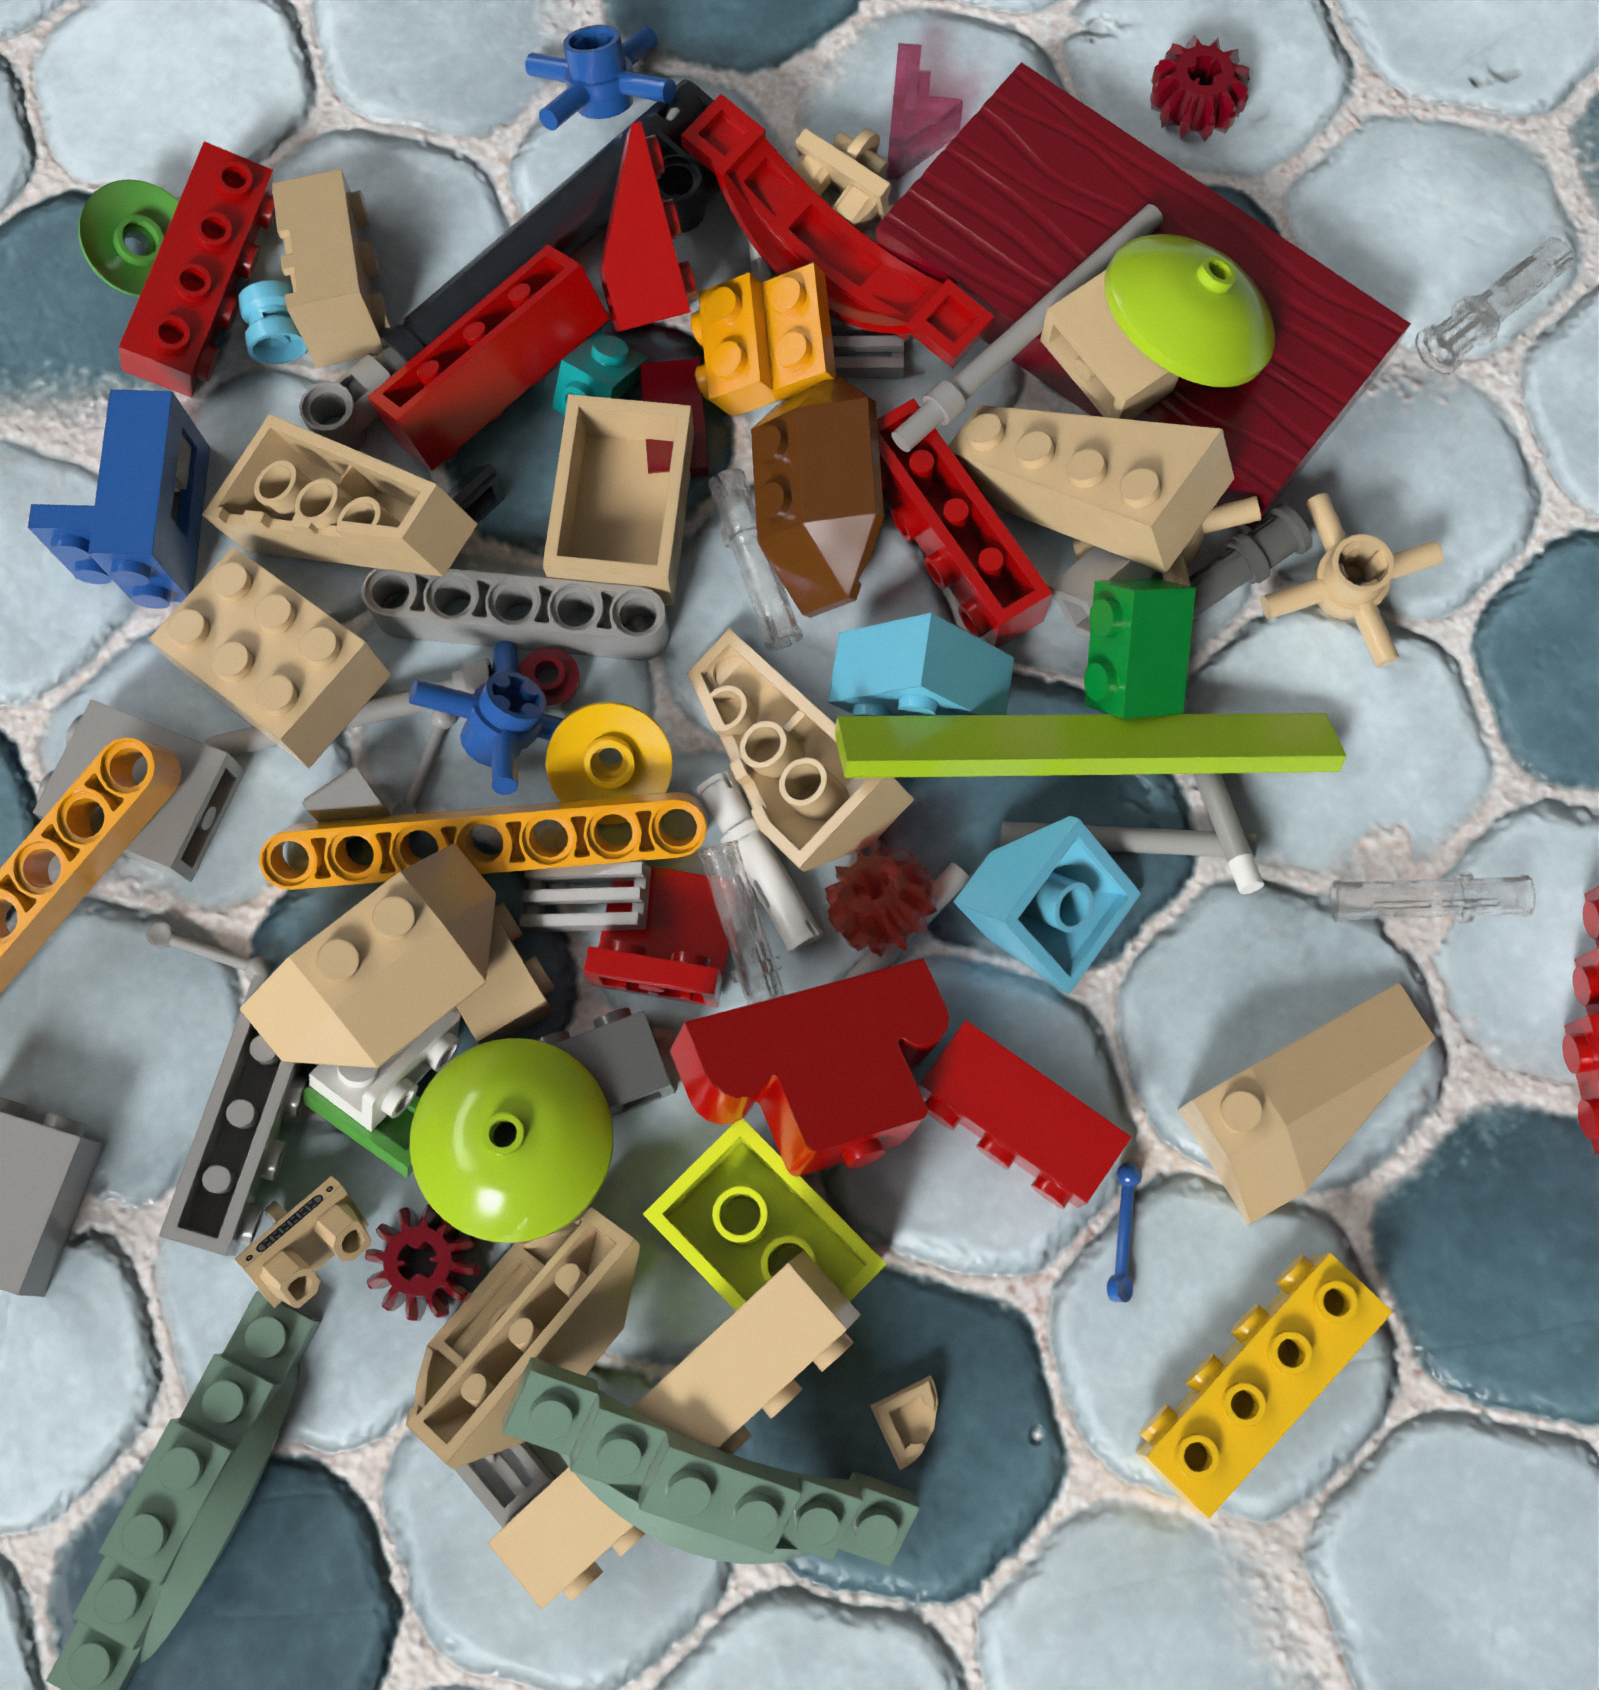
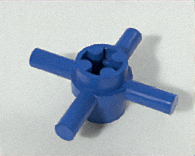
(599, 74)
(500, 715)

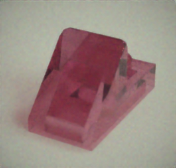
(918, 121)

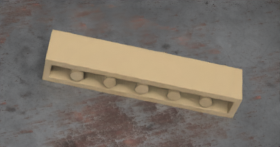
(707, 1398)

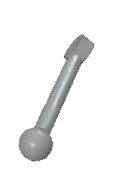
(441, 722)
(163, 936)

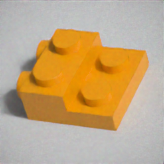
(763, 339)

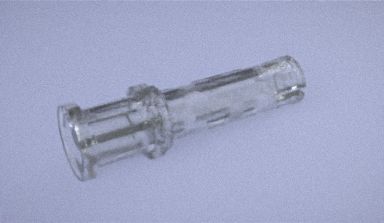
(1477, 319)

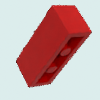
(1022, 1117)

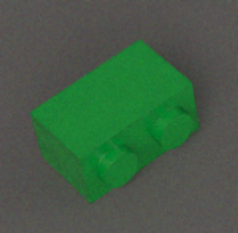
(1139, 647)

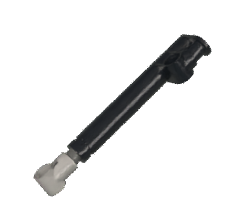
(561, 220)

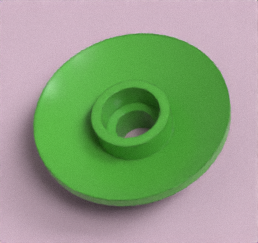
(121, 212)

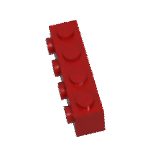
(198, 271)
(489, 357)
(960, 535)

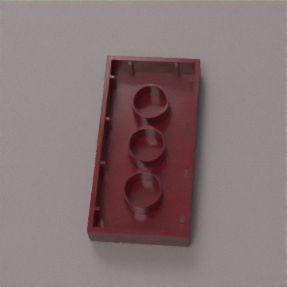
(1049, 181)

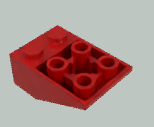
(638, 255)

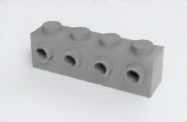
(235, 1144)

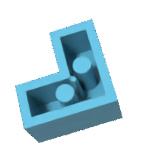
(919, 670)

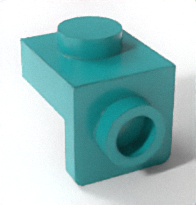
(598, 369)

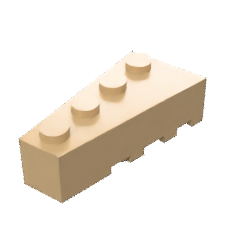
(335, 505)

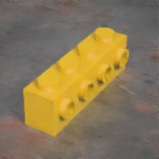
(1261, 1382)

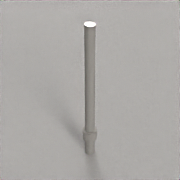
(949, 398)

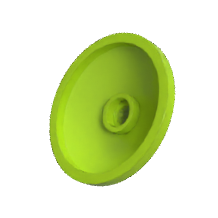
(1190, 309)
(550, 1167)

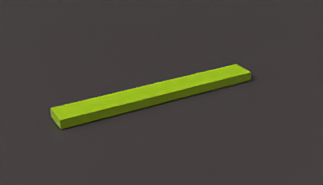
(1086, 745)

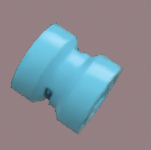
(271, 331)

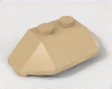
(381, 968)
(543, 1301)

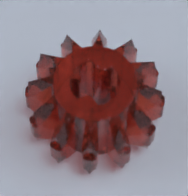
(881, 900)

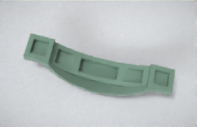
(698, 1493)
(186, 1501)

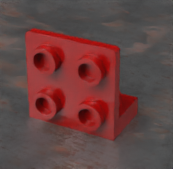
(679, 952)

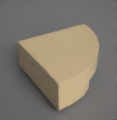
(908, 1419)

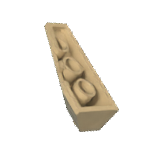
(790, 759)
(1298, 1108)

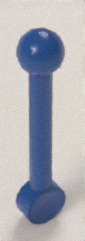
(1120, 1284)

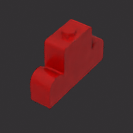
(820, 1064)

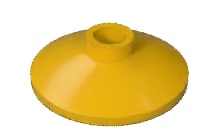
(579, 773)

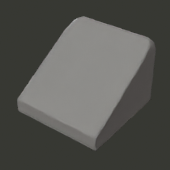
(345, 798)

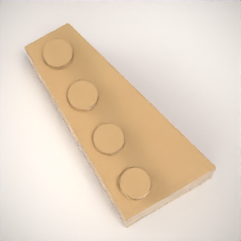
(1098, 478)

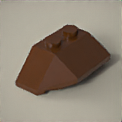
(819, 492)

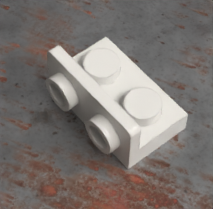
(375, 1093)

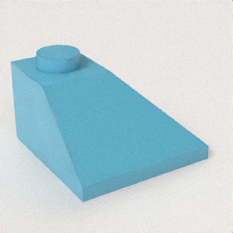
(1050, 900)

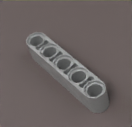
(495, 593)

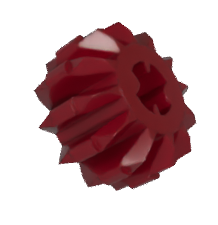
(1199, 88)
(422, 1288)

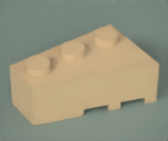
(330, 267)

